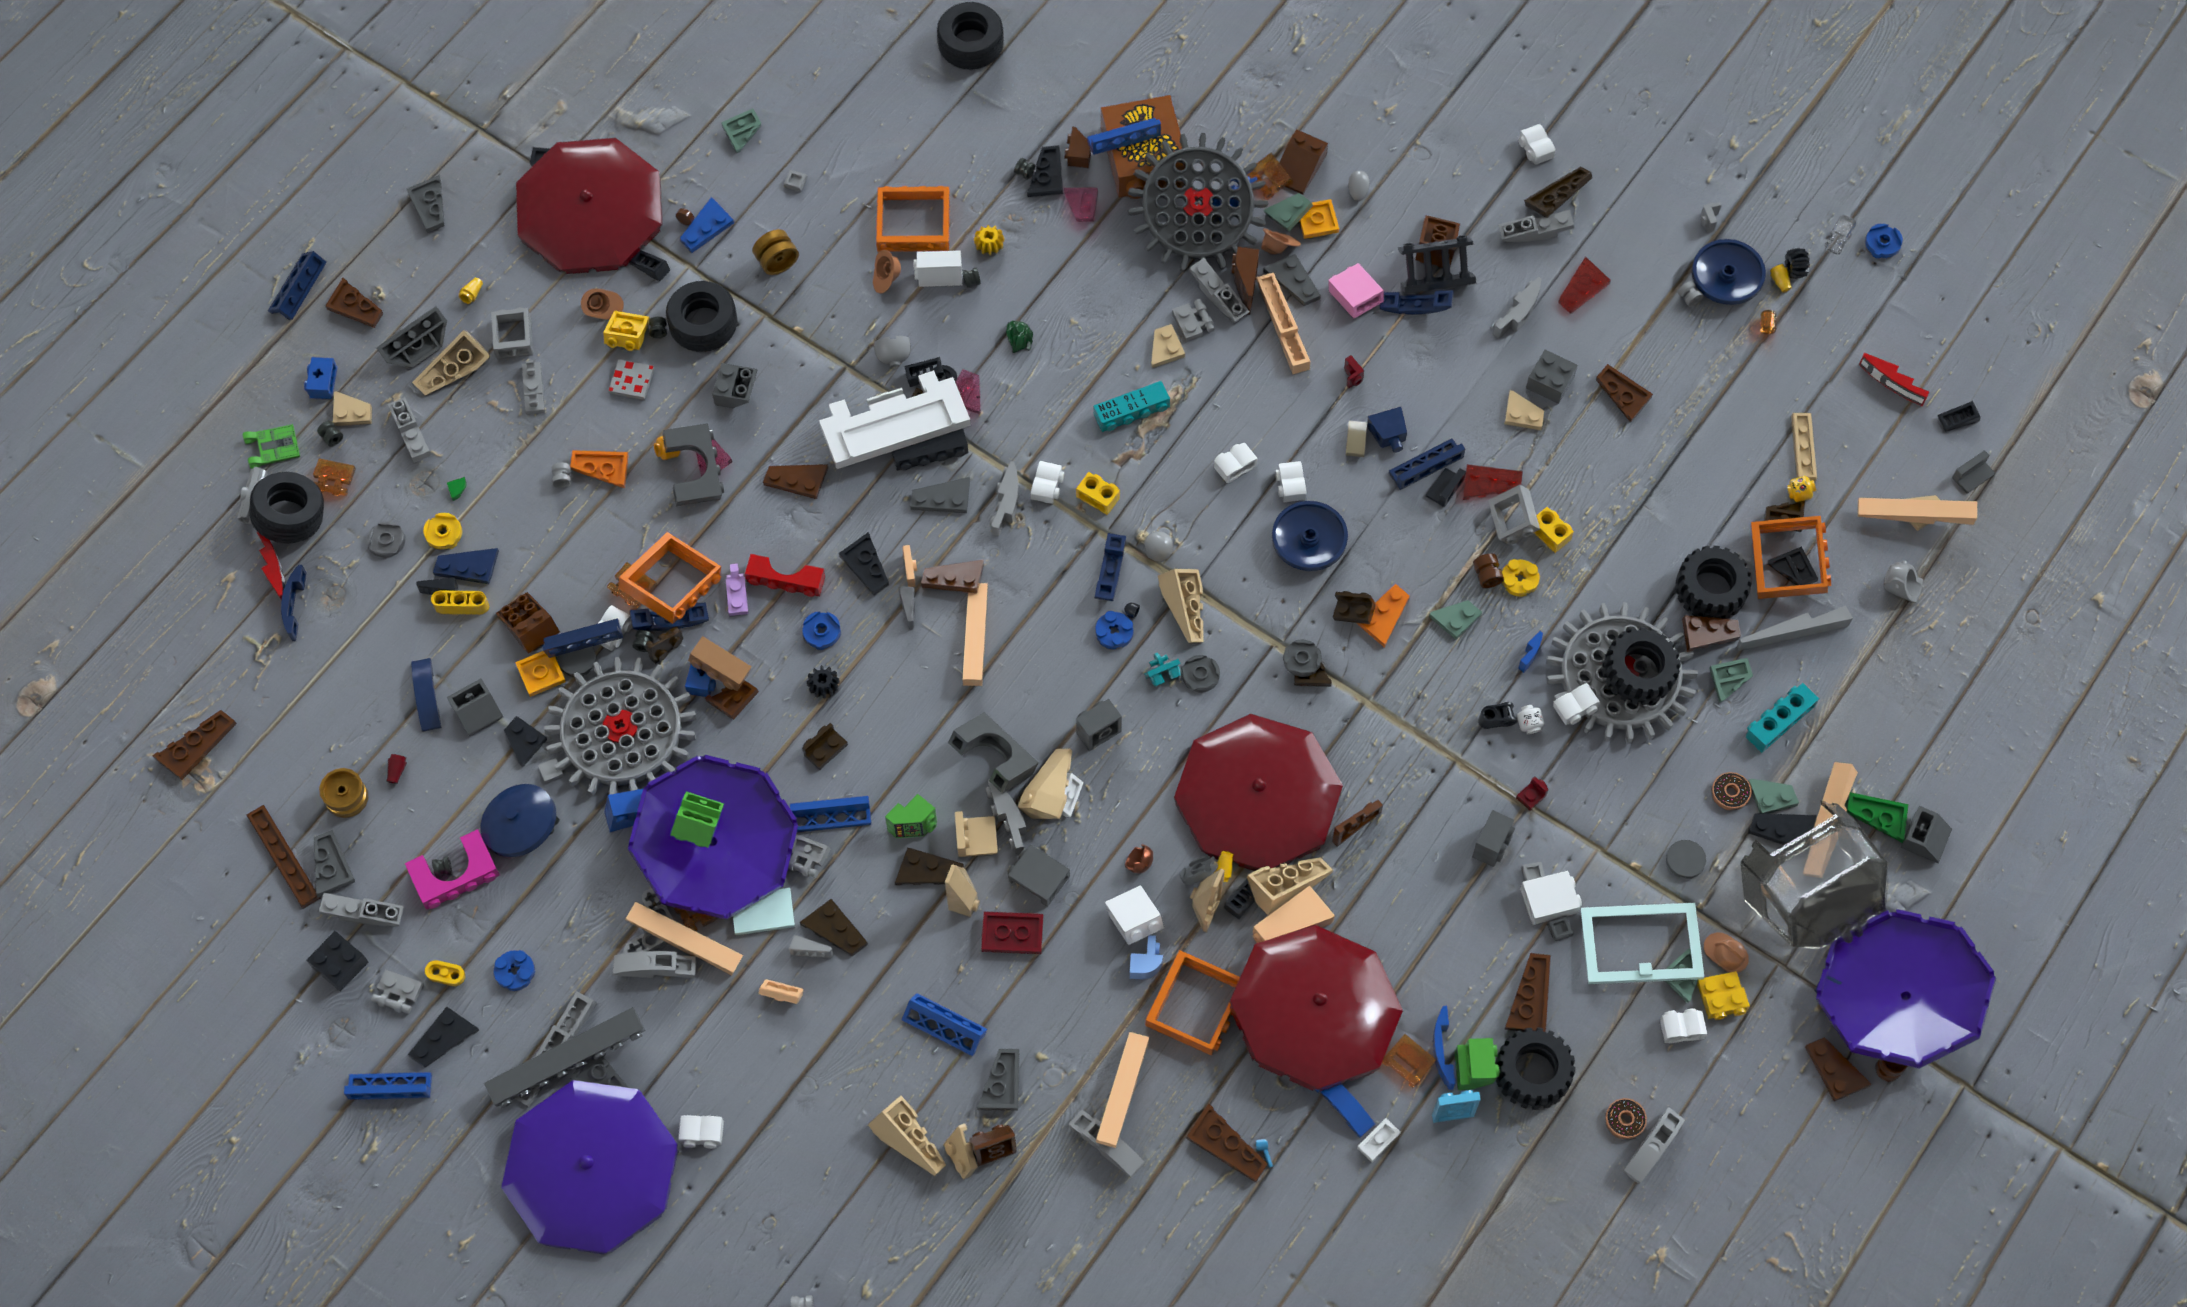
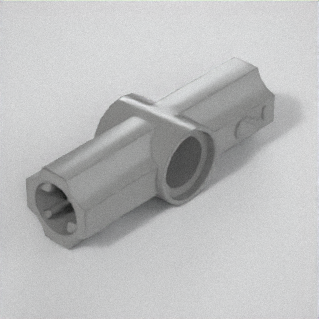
(255, 476)

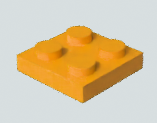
(1319, 220)
(540, 673)

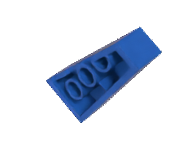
(622, 809)

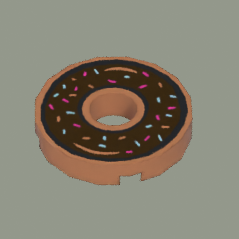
(1734, 781)
(1628, 1107)

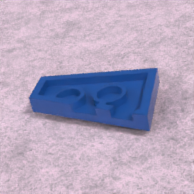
(706, 226)

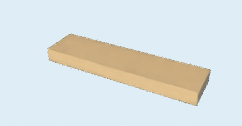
(1804, 445)

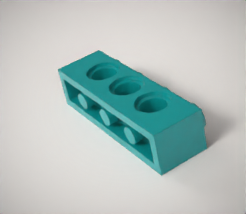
(1765, 738)

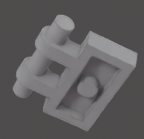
(1188, 323)
(810, 851)
(399, 986)

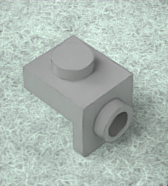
(1708, 217)

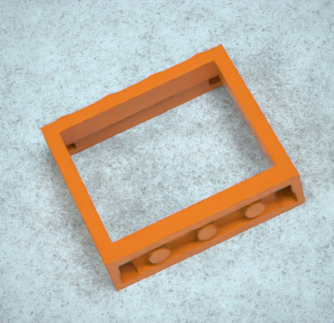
(913, 243)
(1790, 525)
(652, 556)
(1208, 969)

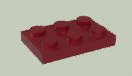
(1012, 932)

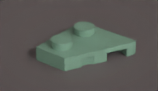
(741, 128)
(1289, 211)
(1456, 618)
(1730, 676)
(1772, 796)
(1683, 988)

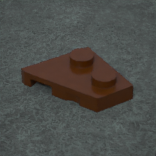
(732, 701)

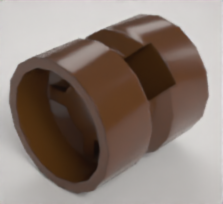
(1488, 571)
(1889, 1070)

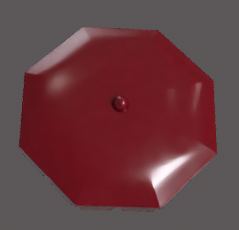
(589, 205)
(1258, 792)
(1315, 1008)

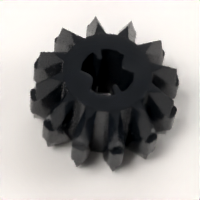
(1797, 263)
(827, 676)

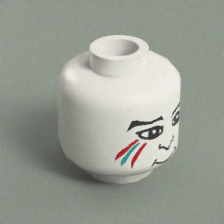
(1530, 719)

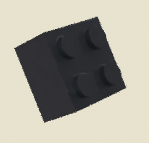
(337, 961)

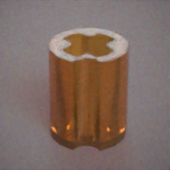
(1768, 322)

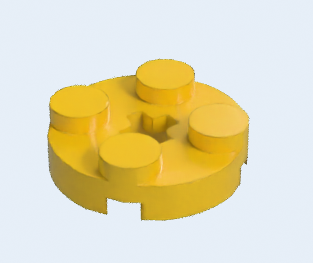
(446, 540)
(1524, 568)

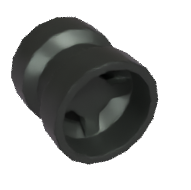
(330, 433)

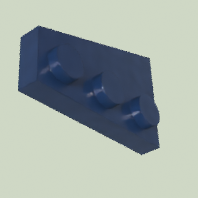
(467, 566)

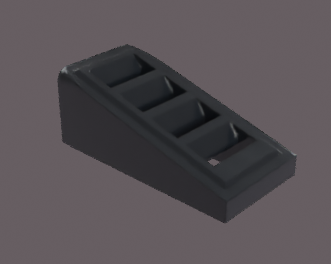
(656, 268)
(916, 367)
(1970, 406)
(434, 585)
(1233, 909)

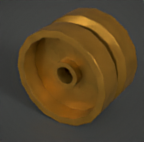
(775, 252)
(343, 793)

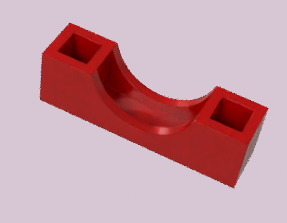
(807, 580)

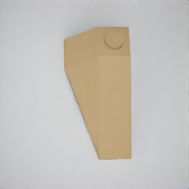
(454, 362)
(1182, 594)
(1046, 792)
(1278, 885)
(960, 892)
(1207, 898)
(901, 1131)

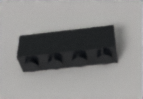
(931, 450)

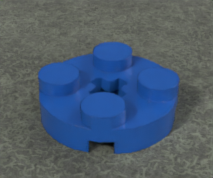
(1880, 249)
(1111, 620)
(821, 640)
(504, 964)

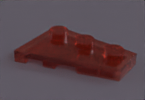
(1583, 286)
(1488, 480)

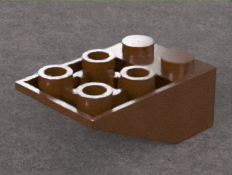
(528, 622)

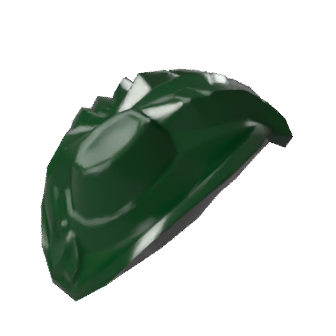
(1019, 335)

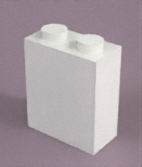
(938, 268)
(1550, 897)
(1134, 915)

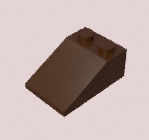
(1303, 159)
(1437, 230)
(1245, 273)
(993, 1144)

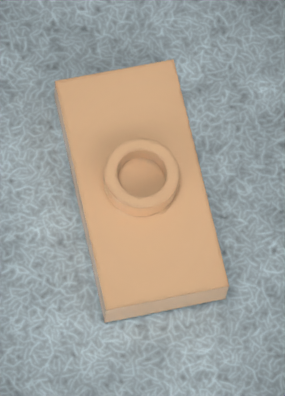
(910, 566)
(781, 991)

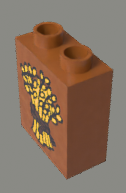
(1132, 157)

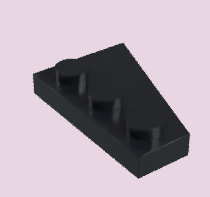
(442, 1035)

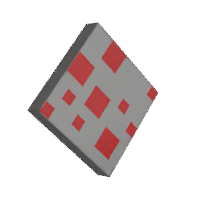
(631, 379)

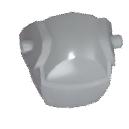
(1903, 581)

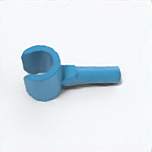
(1262, 1145)

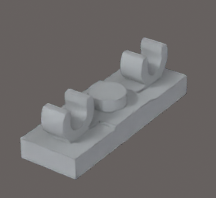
(533, 387)

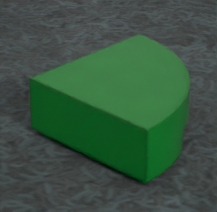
(457, 487)

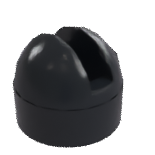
(1132, 609)

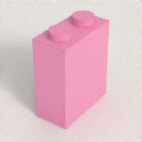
(1356, 290)

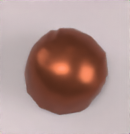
(1140, 859)

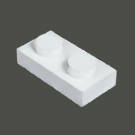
(1072, 792)
(1378, 1140)

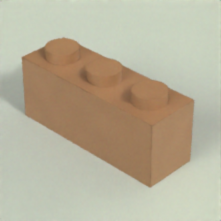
(719, 664)

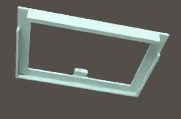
(1645, 971)

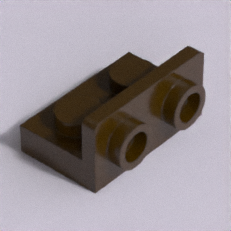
(1354, 607)
(824, 746)

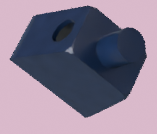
(1388, 428)

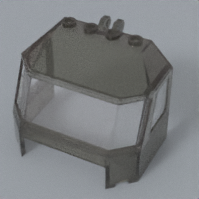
(1818, 882)

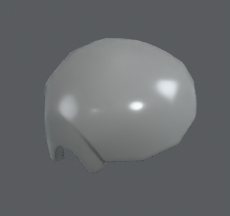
(1158, 546)

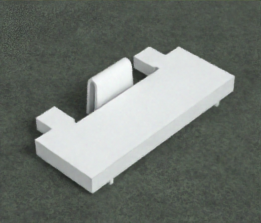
(894, 421)

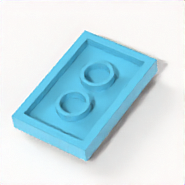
(1456, 1106)

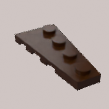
(195, 745)
(1532, 996)
(1224, 1143)

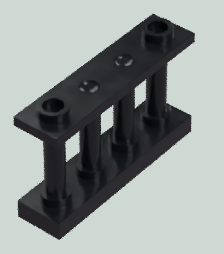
(1447, 279)

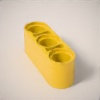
(451, 599)

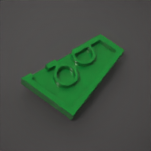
(1879, 813)

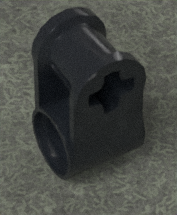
(1501, 715)

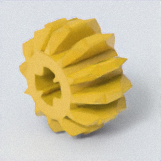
(989, 239)

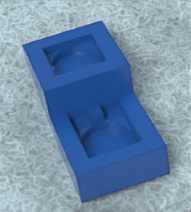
(1532, 650)

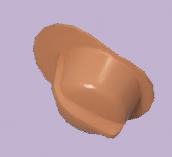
(1277, 242)
(886, 271)
(601, 303)
(1726, 952)

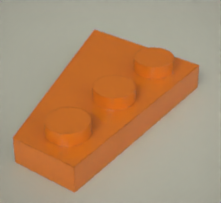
(602, 465)
(1386, 614)

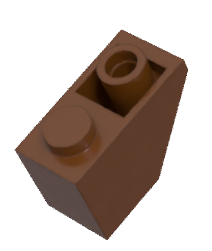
(1079, 150)

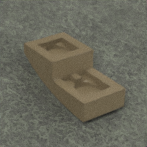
(1356, 438)

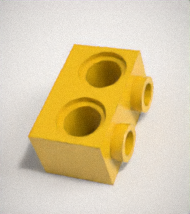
(1095, 496)
(1548, 531)

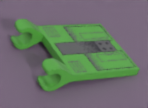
(274, 445)

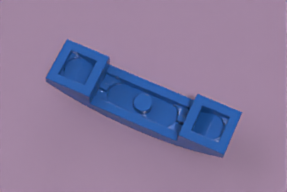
(1445, 1071)
(1349, 1109)

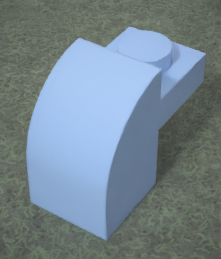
(1146, 965)

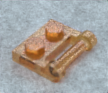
(1274, 173)
(1413, 1055)

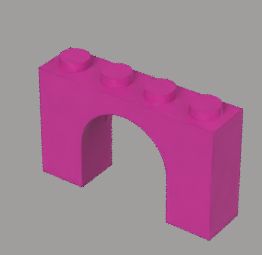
(479, 871)

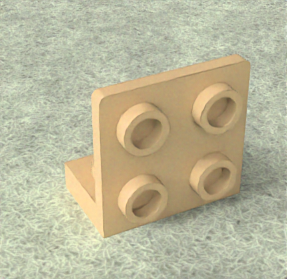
(975, 835)

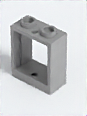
(512, 348)
(1507, 499)

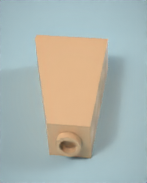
(1297, 913)

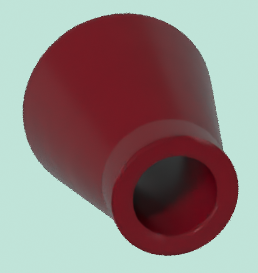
(395, 768)

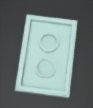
(767, 914)

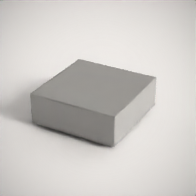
(795, 181)
(549, 771)
(1532, 871)

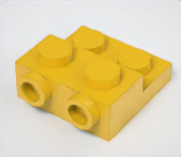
(626, 330)
(1723, 995)

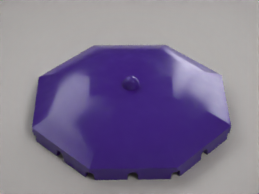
(747, 849)
(1906, 989)
(590, 1167)

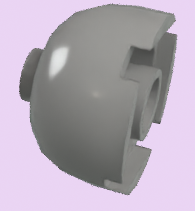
(892, 350)

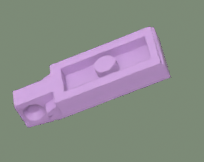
(736, 592)

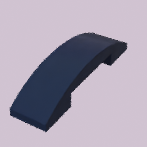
(1417, 304)
(1110, 567)
(295, 582)
(650, 621)
(425, 694)

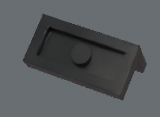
(1446, 486)

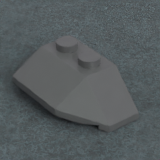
(415, 340)

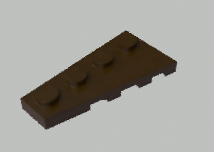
(1557, 193)

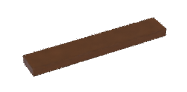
(283, 856)

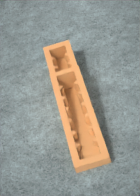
(1284, 323)
(1919, 510)
(975, 637)
(1837, 789)
(684, 938)
(1122, 1090)

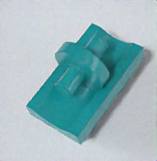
(1155, 674)

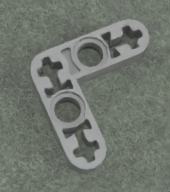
(636, 941)

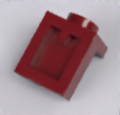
(1354, 372)
(1533, 793)

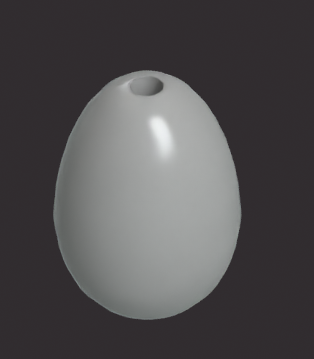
(1358, 185)

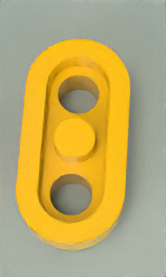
(446, 973)

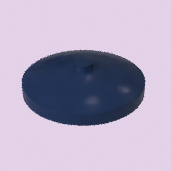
(1728, 271)
(1309, 535)
(518, 820)

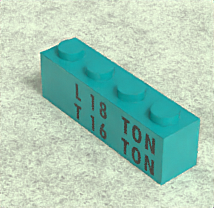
(1131, 406)

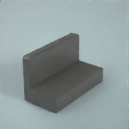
(1973, 472)

